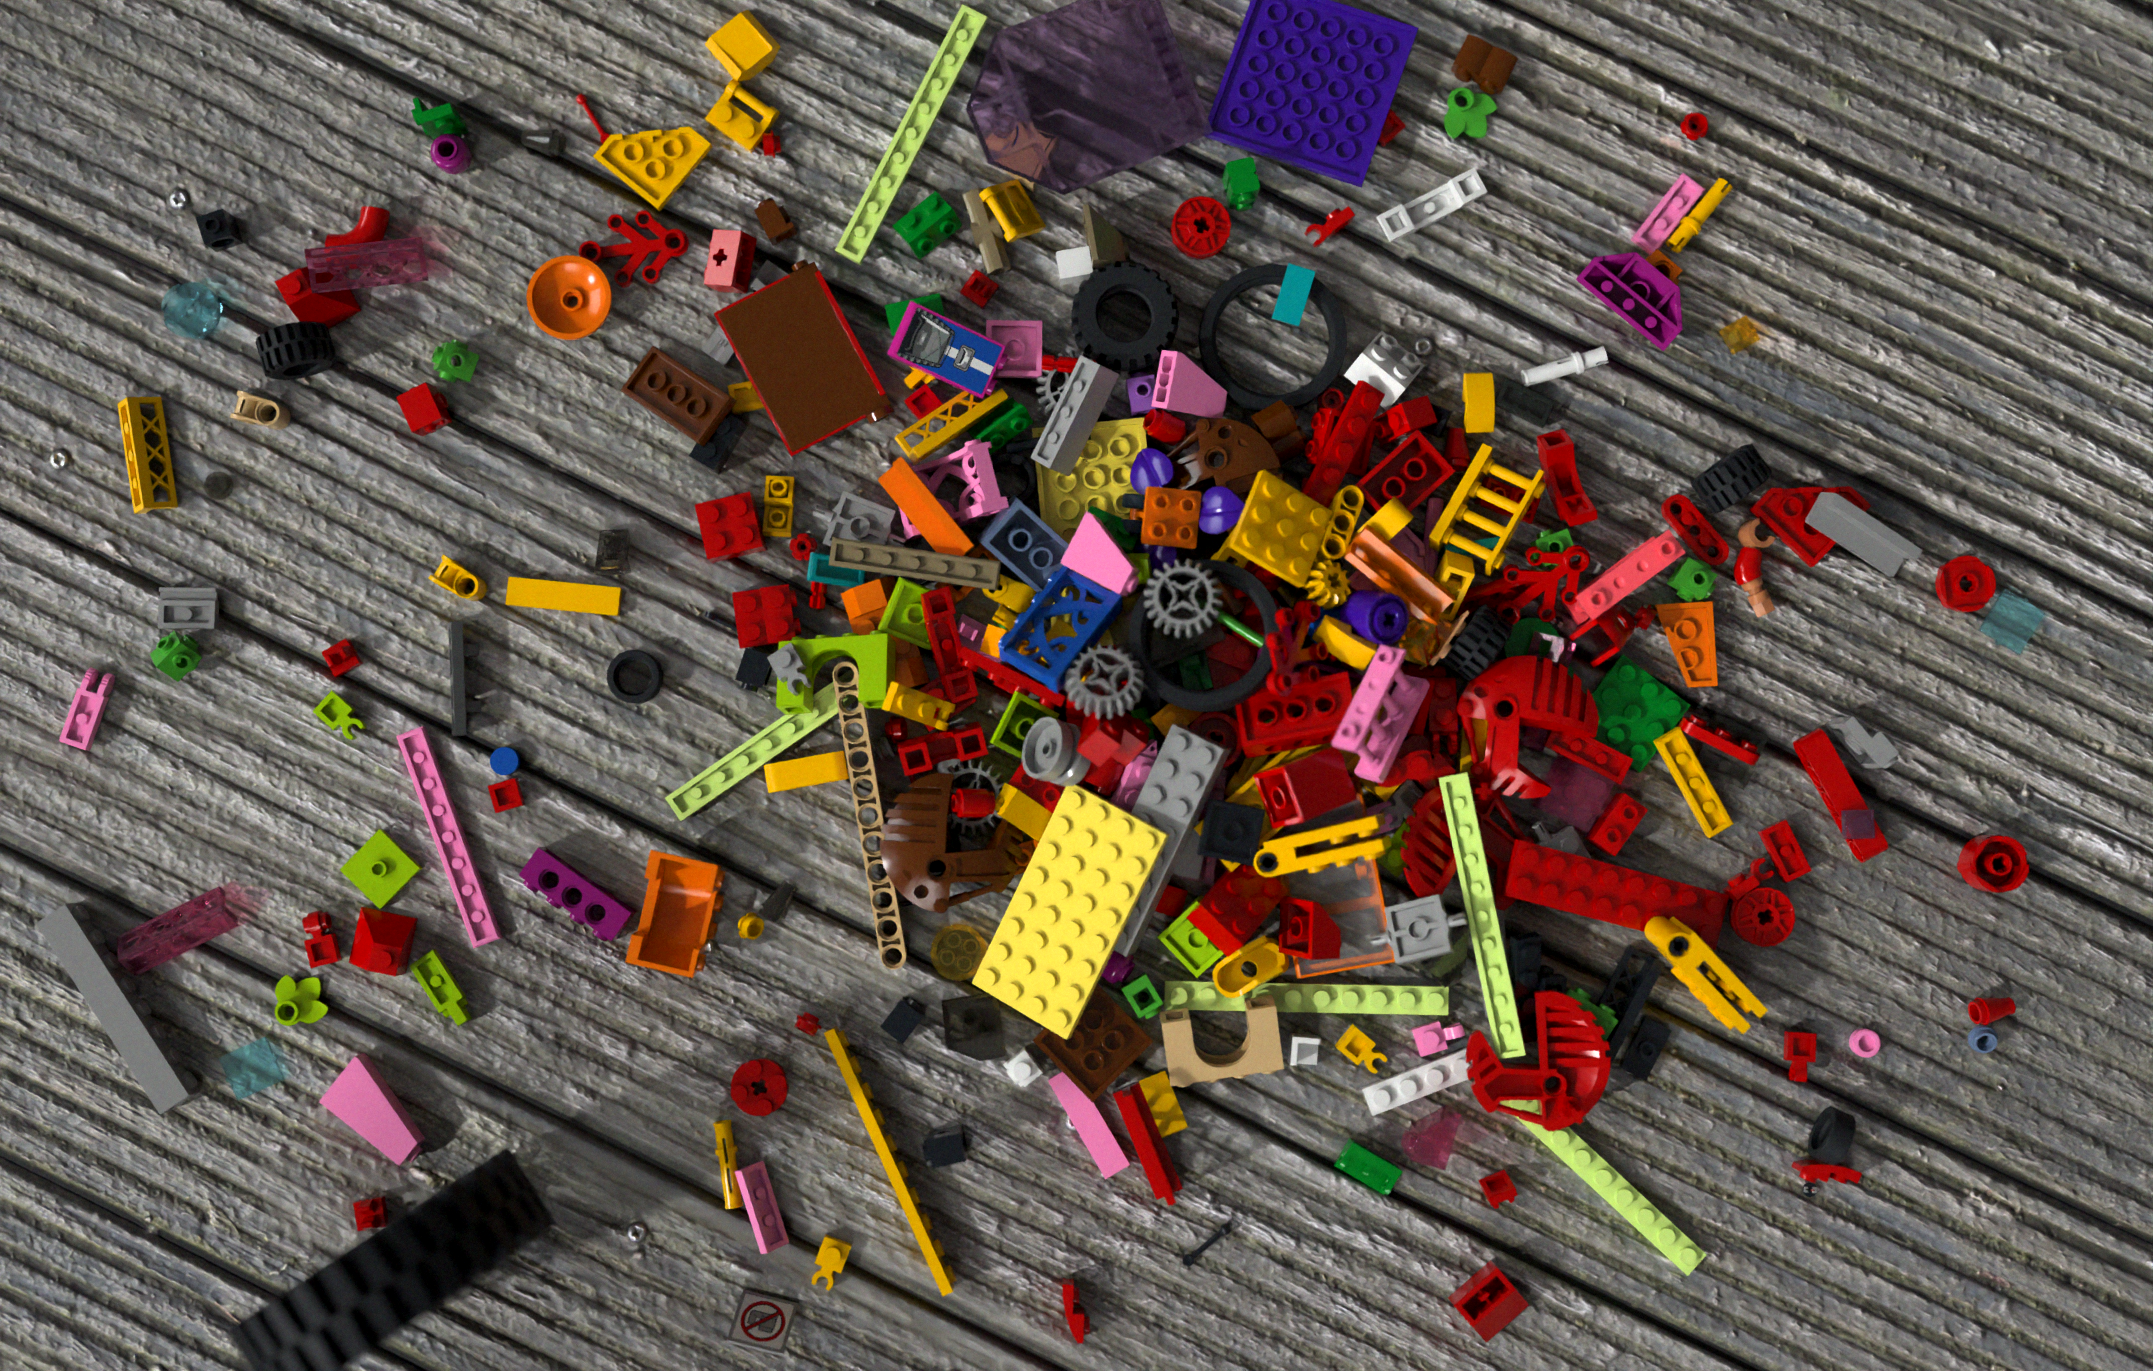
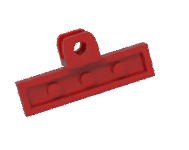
(1010, 678)

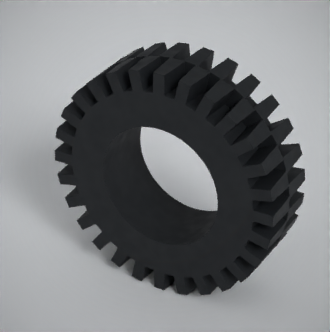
(397, 1273)

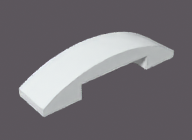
(1432, 206)

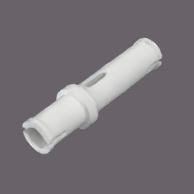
(1575, 363)

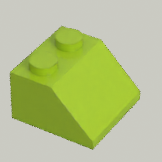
(1017, 721)

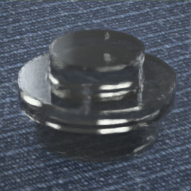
(218, 485)

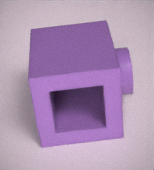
(1140, 393)

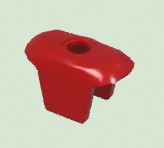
(1612, 626)

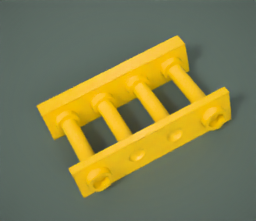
(1471, 487)

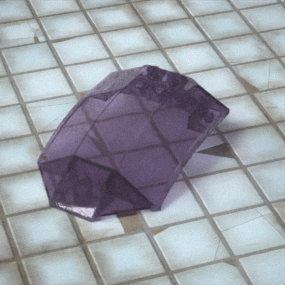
(1084, 94)

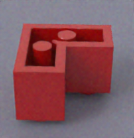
(1119, 738)

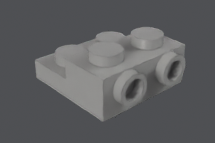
(1866, 748)

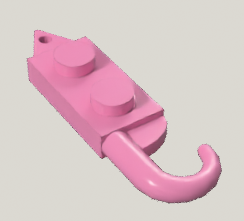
(1135, 777)

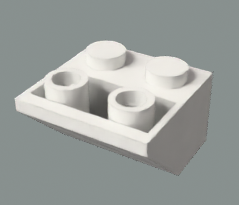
(1385, 367)

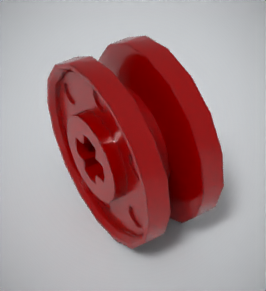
(1215, 232)
(1778, 920)

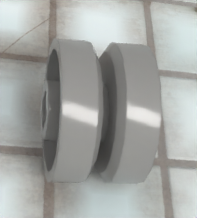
(1051, 752)

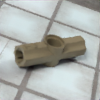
(986, 233)

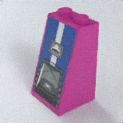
(947, 351)

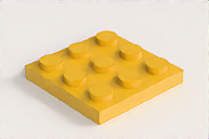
(1280, 529)

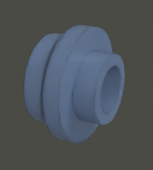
(1985, 1045)

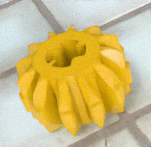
(1327, 584)

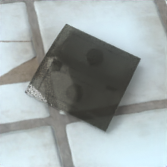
(1724, 765)

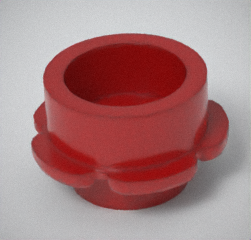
(1697, 119)
(771, 144)
(1336, 395)
(802, 539)
(1644, 617)
(896, 729)
(808, 1024)

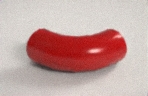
(370, 228)

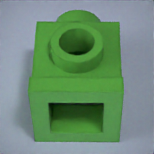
(1142, 984)

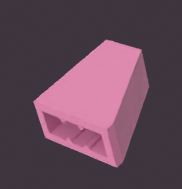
(1187, 388)
(1100, 557)

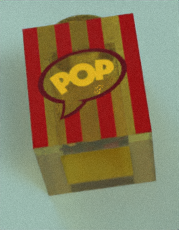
(1420, 641)

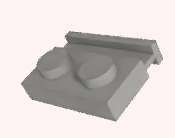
(188, 608)

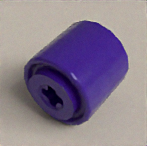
(1375, 616)

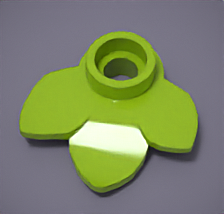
(302, 998)

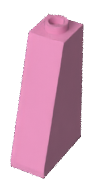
(373, 1111)

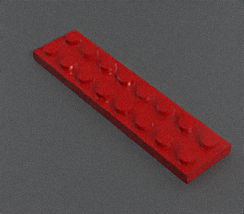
(1610, 891)

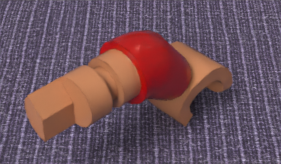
(1748, 567)

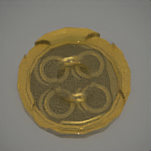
(958, 952)

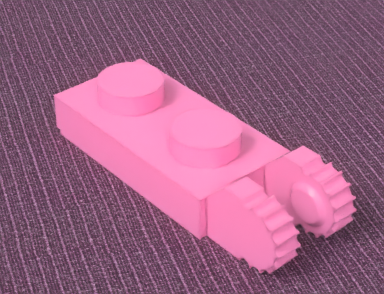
(87, 710)

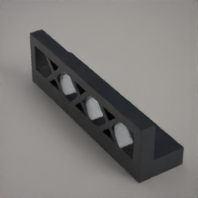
(1635, 998)

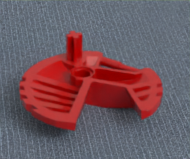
(1539, 699)
(1431, 847)
(1567, 1047)

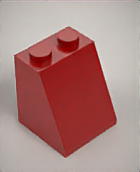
(1305, 787)

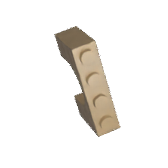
(1257, 1054)

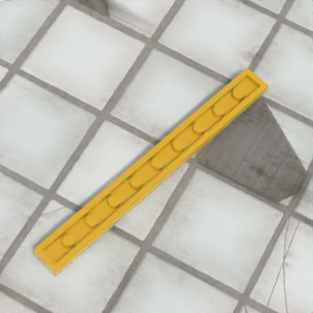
(895, 1169)

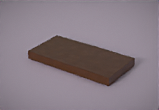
(678, 396)

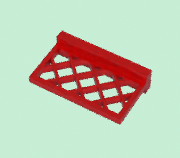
(1148, 1142)

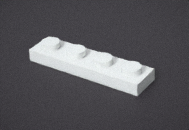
(1416, 1082)

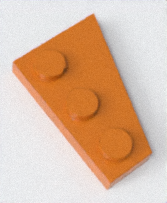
(1692, 640)

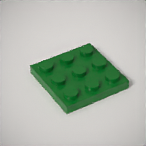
(1634, 711)

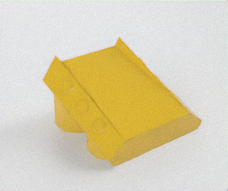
(743, 46)

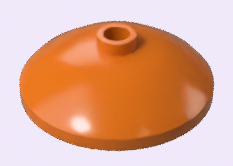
(556, 285)

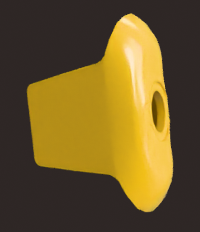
(1261, 952)

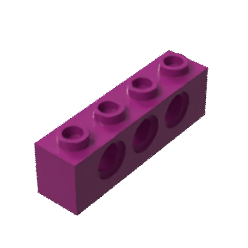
(616, 911)

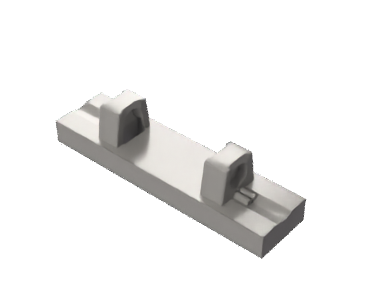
(718, 345)

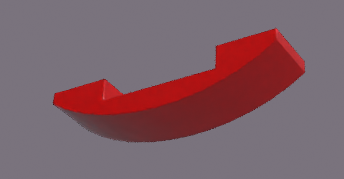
(946, 644)

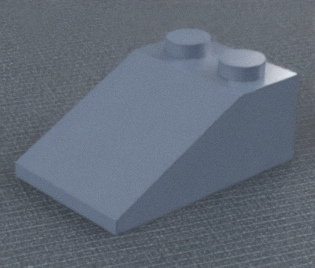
(1024, 544)

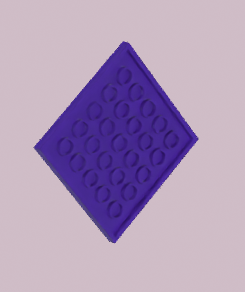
(1311, 85)

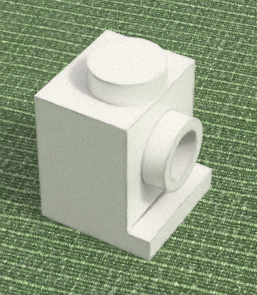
(1023, 1067)

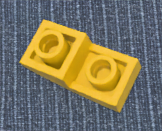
(1479, 402)
(778, 506)
(1343, 643)
(1163, 1104)

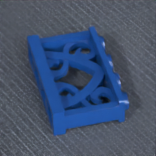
(1042, 608)

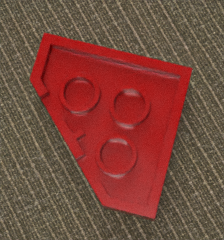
(1785, 515)

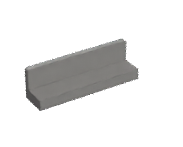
(1074, 416)
(1860, 533)

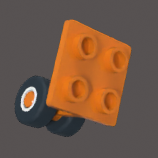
(1164, 516)

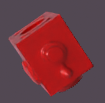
(424, 409)

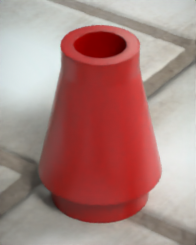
(1456, 450)
(1988, 1010)

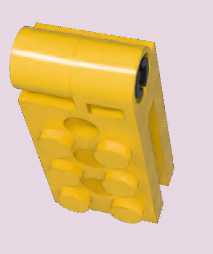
(1291, 853)
(1685, 954)

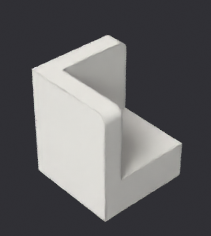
(1074, 265)
(1303, 1049)

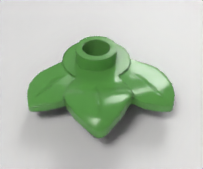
(1469, 117)

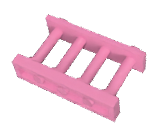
(1394, 721)

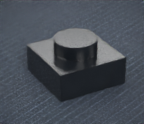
(1442, 416)

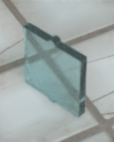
(2011, 621)
(251, 1068)

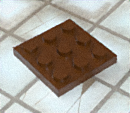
(1099, 1048)

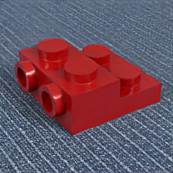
(1323, 424)
(765, 616)
(1230, 659)

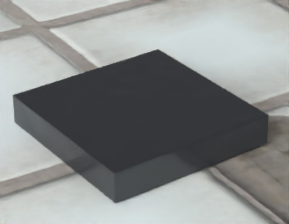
(1230, 831)

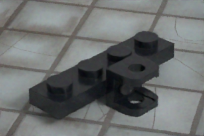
(1530, 976)

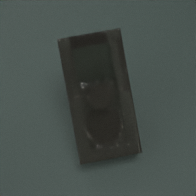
(613, 552)

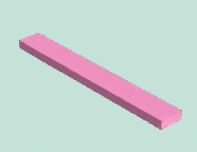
(449, 836)

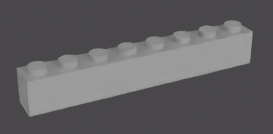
(118, 1007)

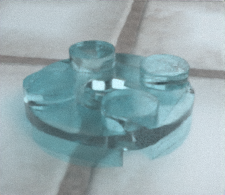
(207, 315)

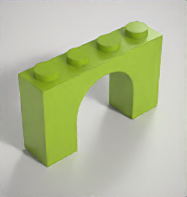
(875, 662)

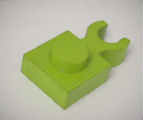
(337, 713)

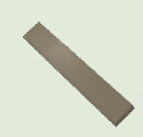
(915, 563)

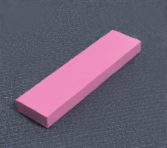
(1090, 1126)

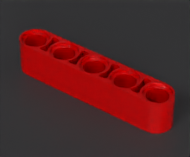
(1836, 788)

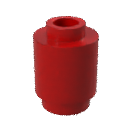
(1164, 426)
(973, 802)

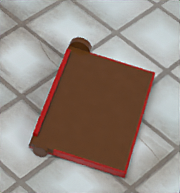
(803, 359)

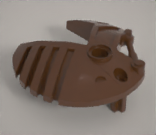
(1244, 456)
(922, 833)

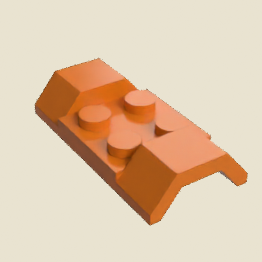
(865, 609)

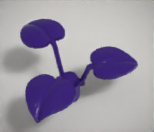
(1218, 506)

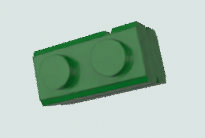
(1241, 184)

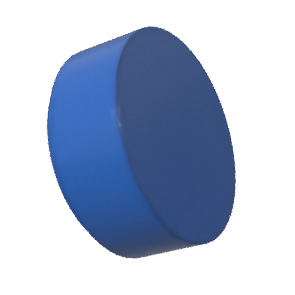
(505, 761)

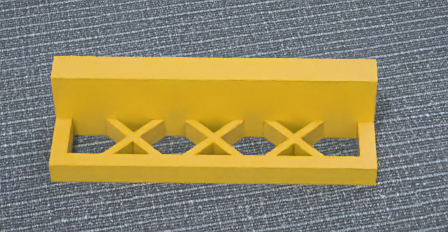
(954, 426)
(136, 454)

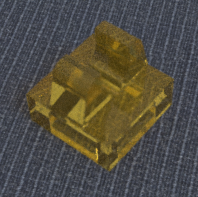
(1739, 334)

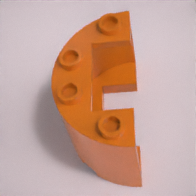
(677, 914)

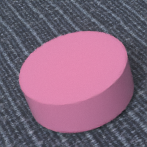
(1864, 1042)

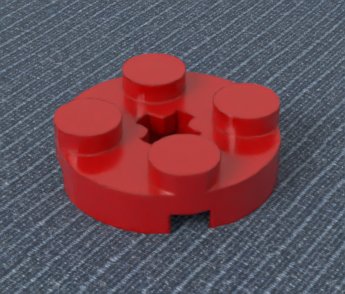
(1973, 570)
(775, 1082)

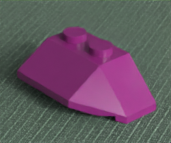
(1636, 294)

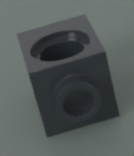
(219, 230)
(754, 670)
(903, 1019)

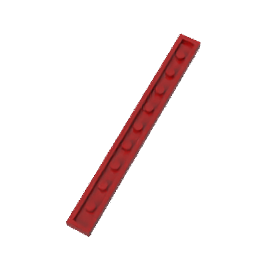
(1329, 471)

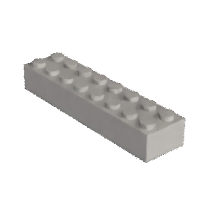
(1172, 802)

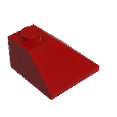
(317, 307)
(1307, 930)
(383, 941)

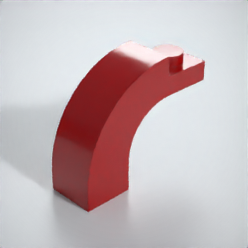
(1562, 479)

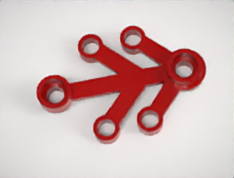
(639, 248)
(1545, 581)
(1281, 680)

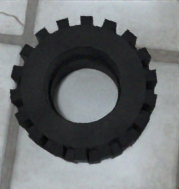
(296, 350)
(1731, 478)
(1478, 642)

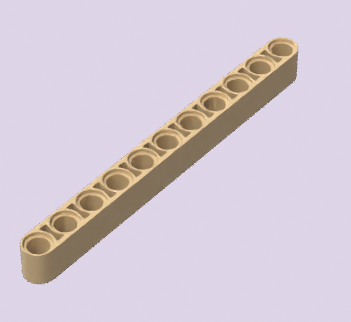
(868, 829)

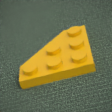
(654, 160)

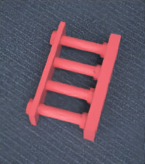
(1624, 576)

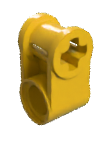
(454, 578)
(1014, 594)

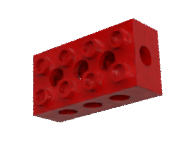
(1294, 733)

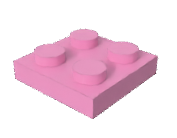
(1022, 345)

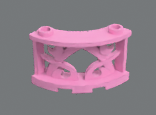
(986, 496)

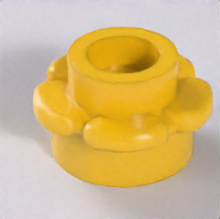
(750, 926)

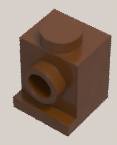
(774, 221)

